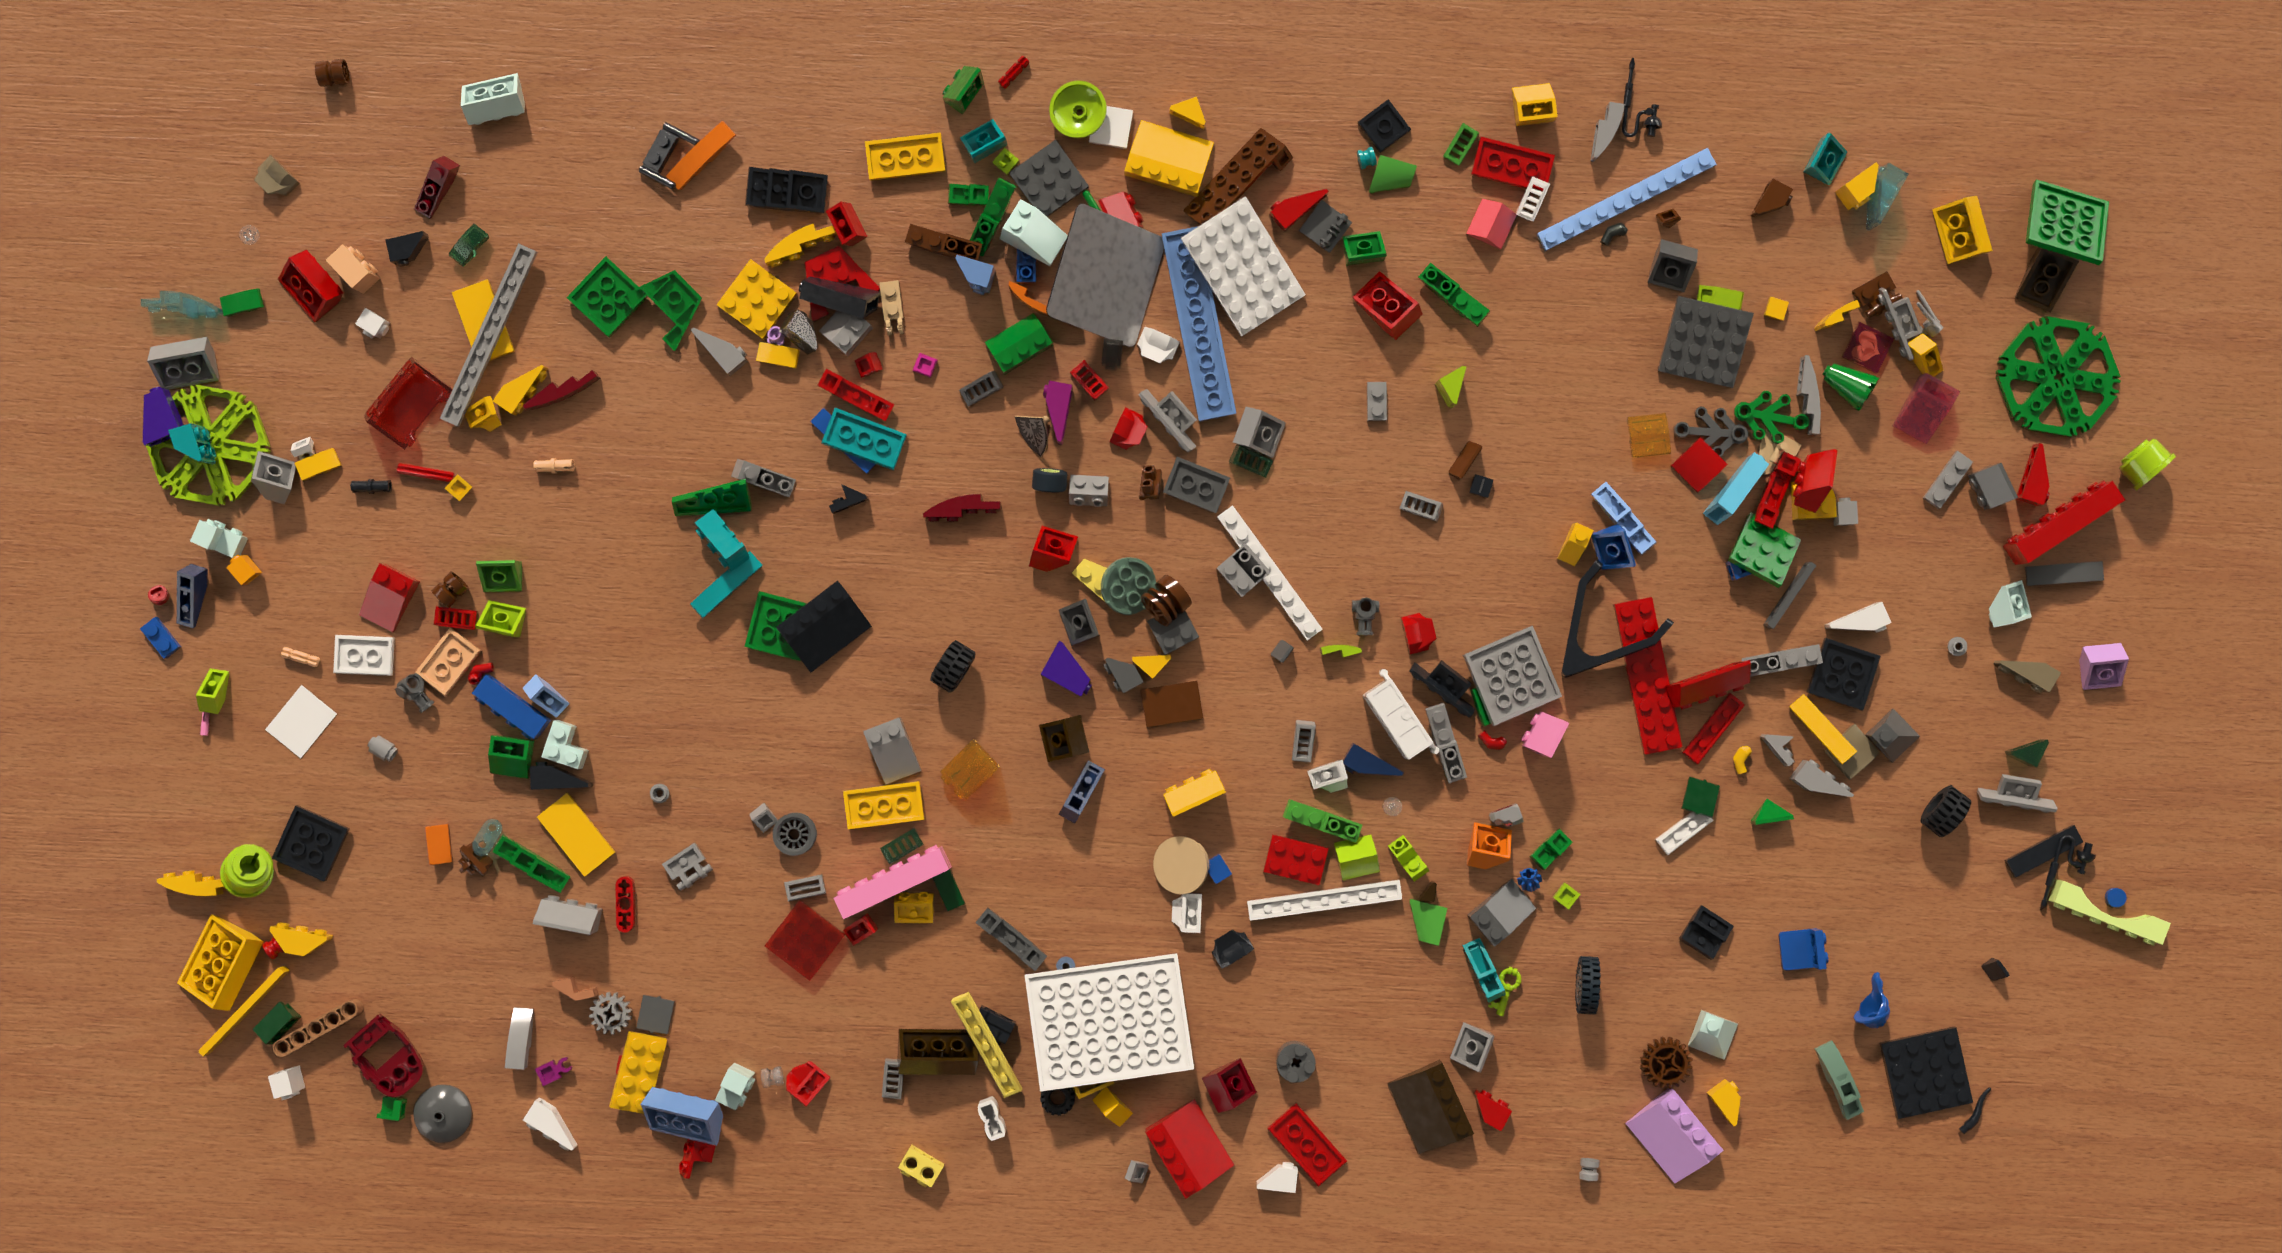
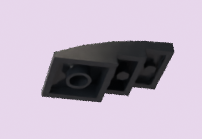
(786, 190)

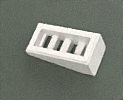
(1526, 214)

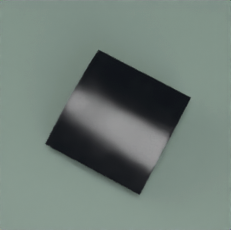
(1706, 932)

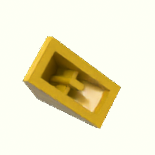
(1189, 111)
(1151, 664)
(1112, 1106)

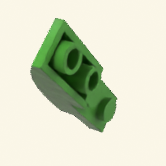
(1322, 820)

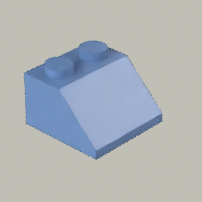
(978, 274)

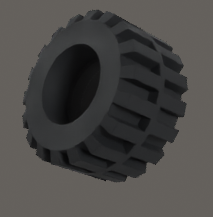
(952, 666)
(1945, 811)

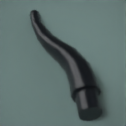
(1974, 1118)

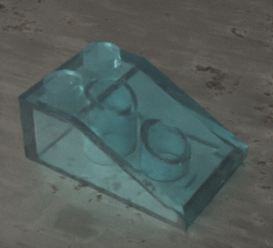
(1887, 186)

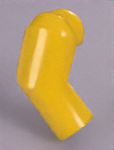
(1740, 757)

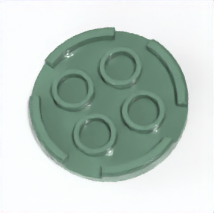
(1125, 584)

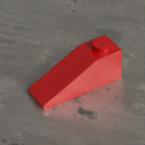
(1292, 209)
(2035, 479)

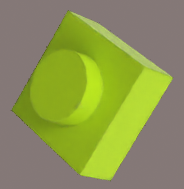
(1566, 895)

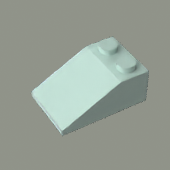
(1033, 233)

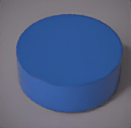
(2115, 897)

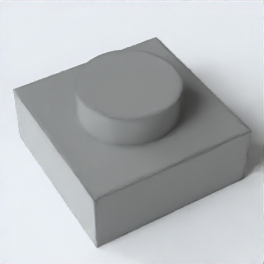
(1136, 1171)

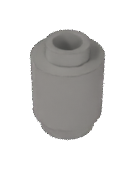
(382, 748)

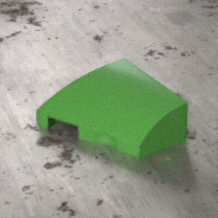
(1392, 175)
(1428, 920)

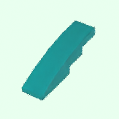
(725, 586)

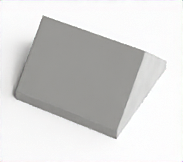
(1472, 1047)

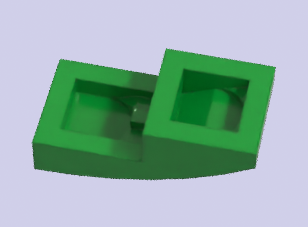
(968, 194)
(241, 302)
(1551, 849)

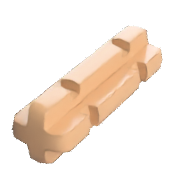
(300, 657)

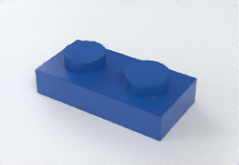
(160, 637)

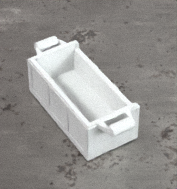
(1398, 718)

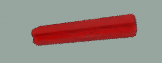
(425, 472)

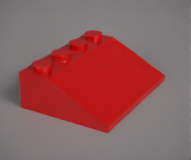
(1189, 1148)

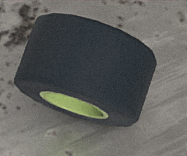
(1049, 480)

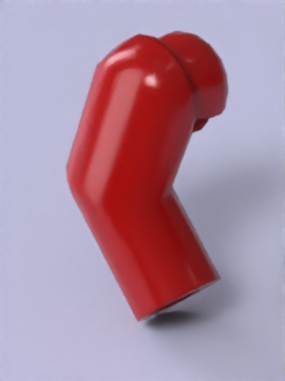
(477, 672)

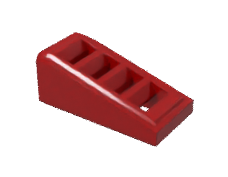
(1100, 391)
(439, 615)

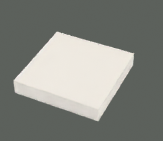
(1114, 129)

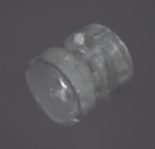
(772, 1077)

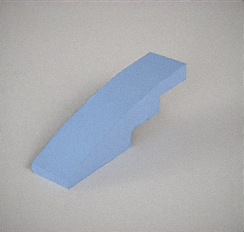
(1621, 514)

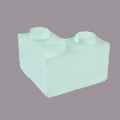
(216, 537)
(559, 746)
(734, 1086)

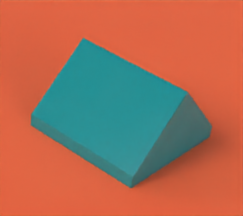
(984, 140)
(1826, 159)

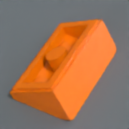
(438, 844)

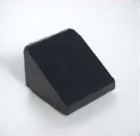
(1995, 969)

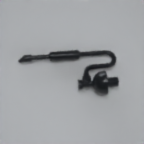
(1651, 122)
(2084, 856)

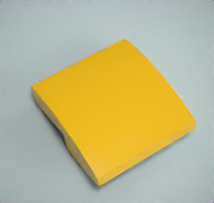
(1836, 316)

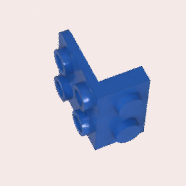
(1803, 949)

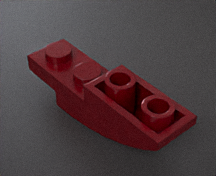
(953, 508)

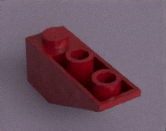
(436, 185)

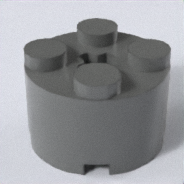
(1293, 1072)

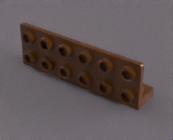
(1238, 175)

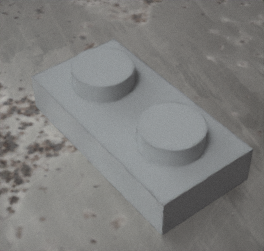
(1376, 401)

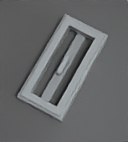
(821, 884)

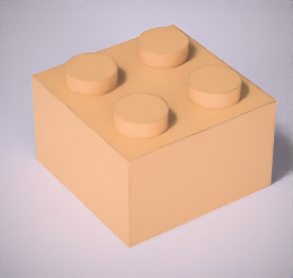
(353, 268)

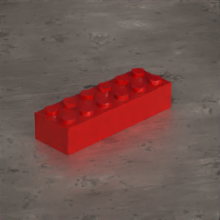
(2063, 522)

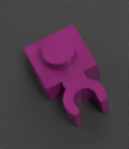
(551, 1071)

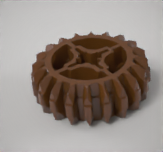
(1664, 1069)

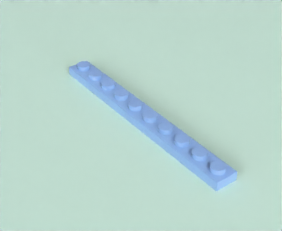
(1626, 199)

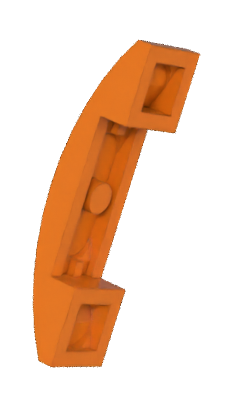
(1021, 292)

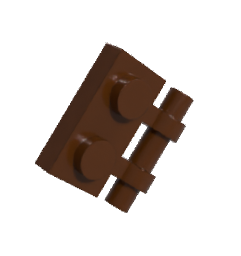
(1869, 292)

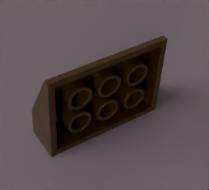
(1430, 1107)

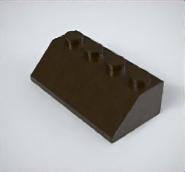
(936, 1052)

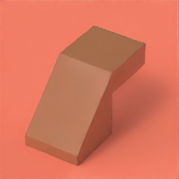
(569, 987)

